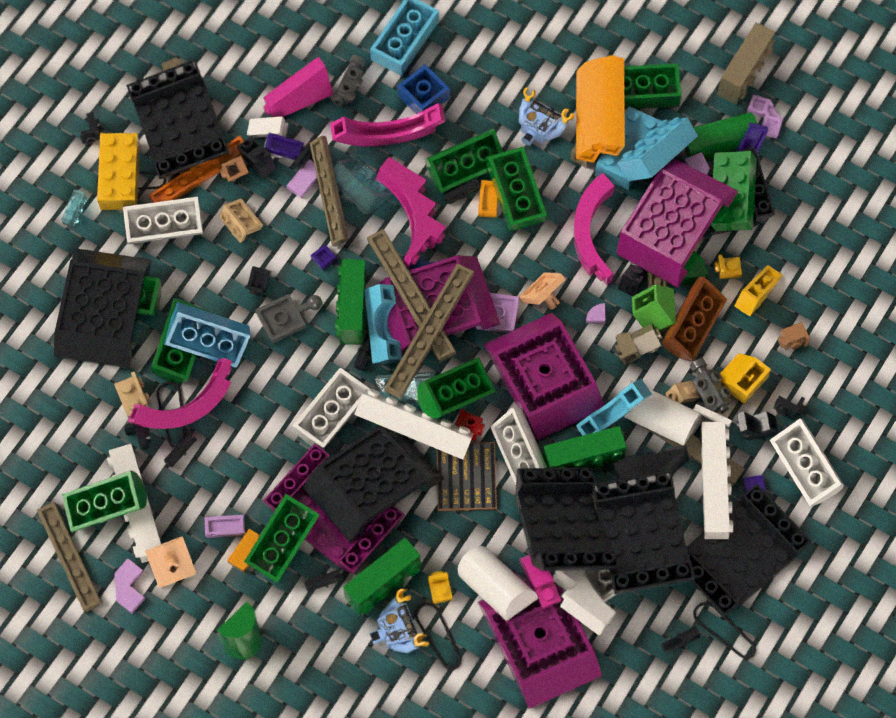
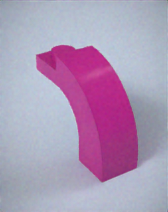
(541, 582)

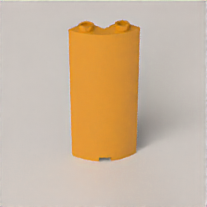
(600, 108)

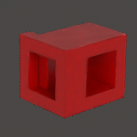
(476, 423)

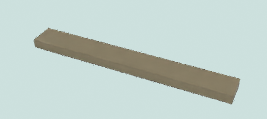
(407, 289)
(429, 331)

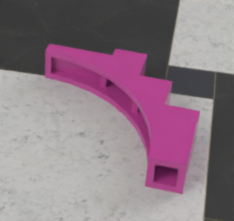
(409, 191)

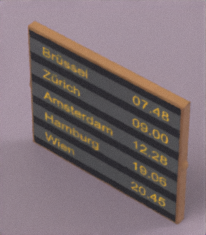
(468, 481)

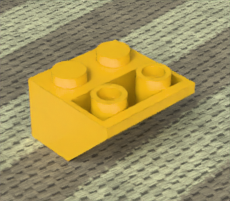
(744, 376)

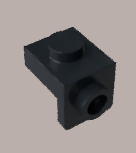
(91, 135)
(632, 279)
(258, 280)
(789, 409)
(142, 435)

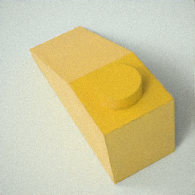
(757, 290)

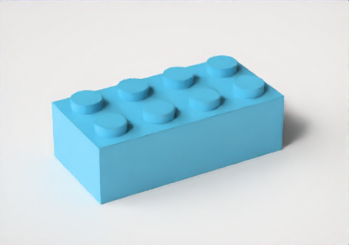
(404, 35)
(636, 127)
(657, 148)

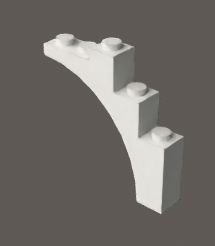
(583, 601)

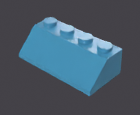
(207, 334)

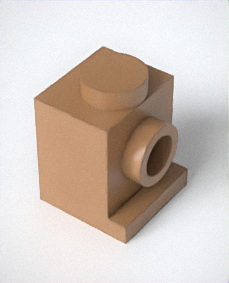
(241, 168)
(793, 337)

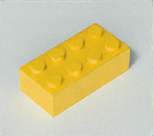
(118, 170)

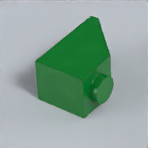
(695, 268)

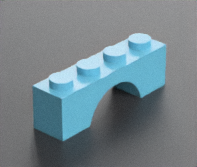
(378, 304)
(615, 409)

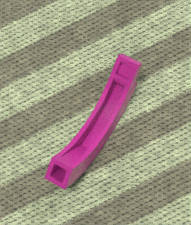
(390, 132)
(590, 201)
(188, 413)

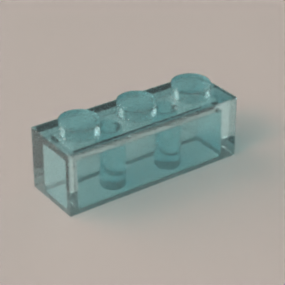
(74, 208)

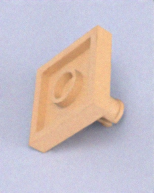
(542, 290)
(170, 562)

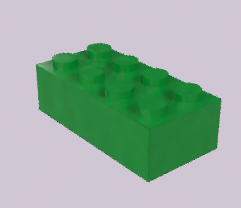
(652, 86)
(739, 173)
(516, 189)
(351, 302)
(587, 450)
(382, 577)

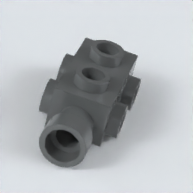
(349, 82)
(710, 388)

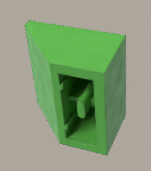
(655, 307)

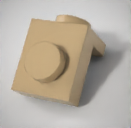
(683, 392)

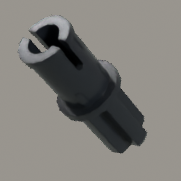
(305, 155)
(462, 191)
(364, 353)
(179, 450)
(324, 580)
(681, 639)

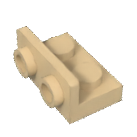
(240, 219)
(131, 393)

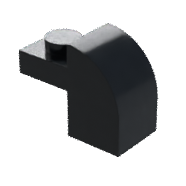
(757, 426)

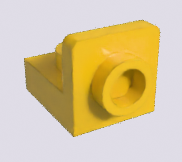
(728, 267)
(439, 587)

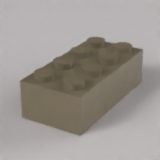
(746, 63)

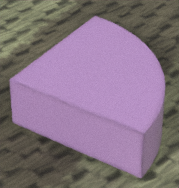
(596, 314)

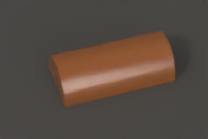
(694, 320)

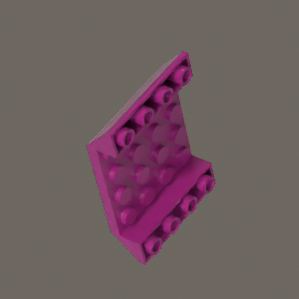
(672, 220)
(472, 309)
(324, 534)

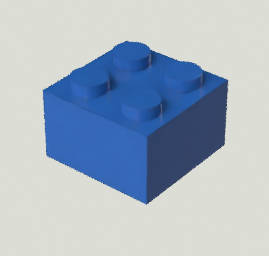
(423, 90)

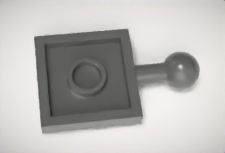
(283, 318)

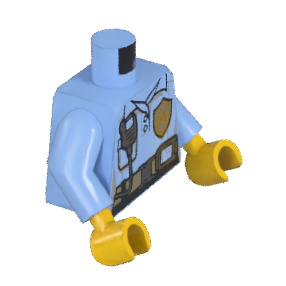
(539, 121)
(398, 627)

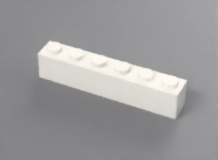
(413, 423)
(714, 480)
(142, 522)

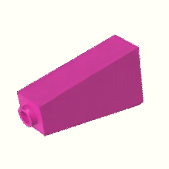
(299, 91)

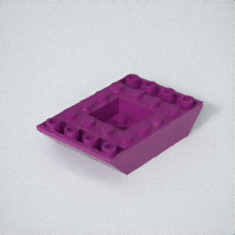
(549, 399)
(549, 664)

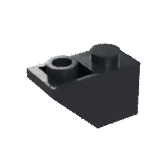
(257, 157)

